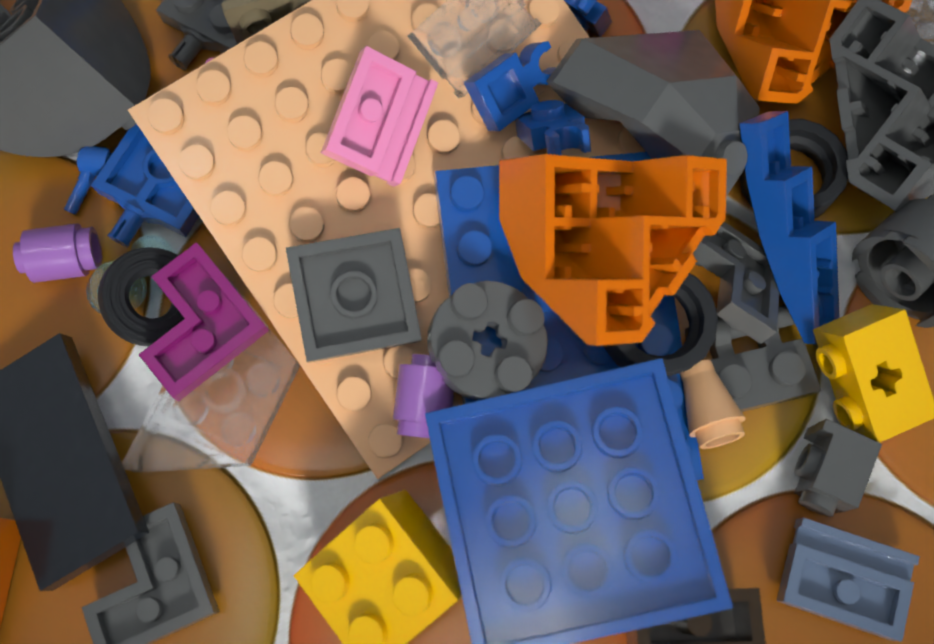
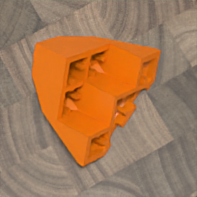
(783, 42)
(608, 234)

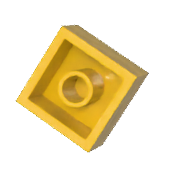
(383, 575)

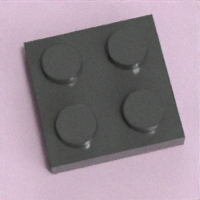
(353, 295)

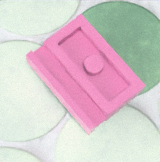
(379, 117)

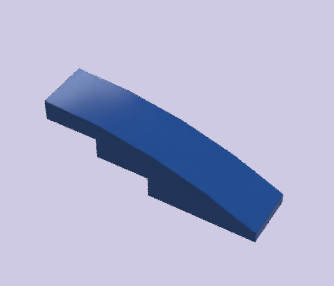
(796, 245)

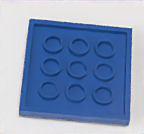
(575, 510)

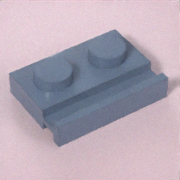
(848, 579)

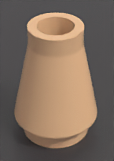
(710, 408)

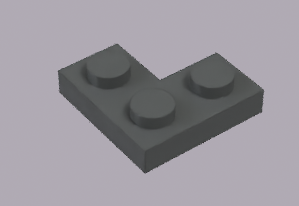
(747, 286)
(169, 589)

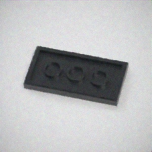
(62, 466)

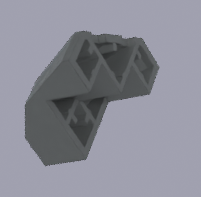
(664, 90)
(886, 103)

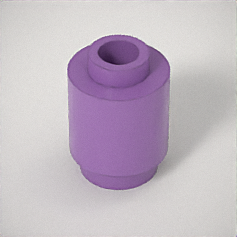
(57, 252)
(419, 392)

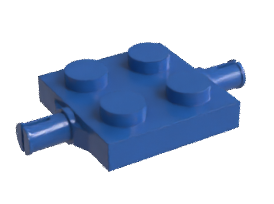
(143, 188)

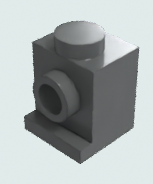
(834, 468)

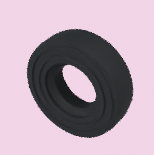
(115, 301)

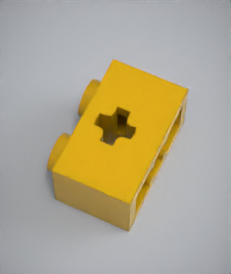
(875, 372)

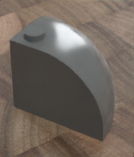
(68, 74)

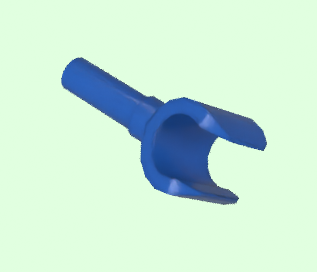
(89, 163)

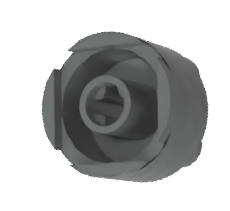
(899, 261)

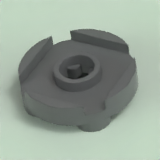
(459, 358)

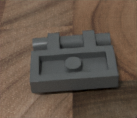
(767, 374)

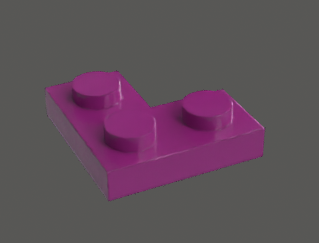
(214, 328)

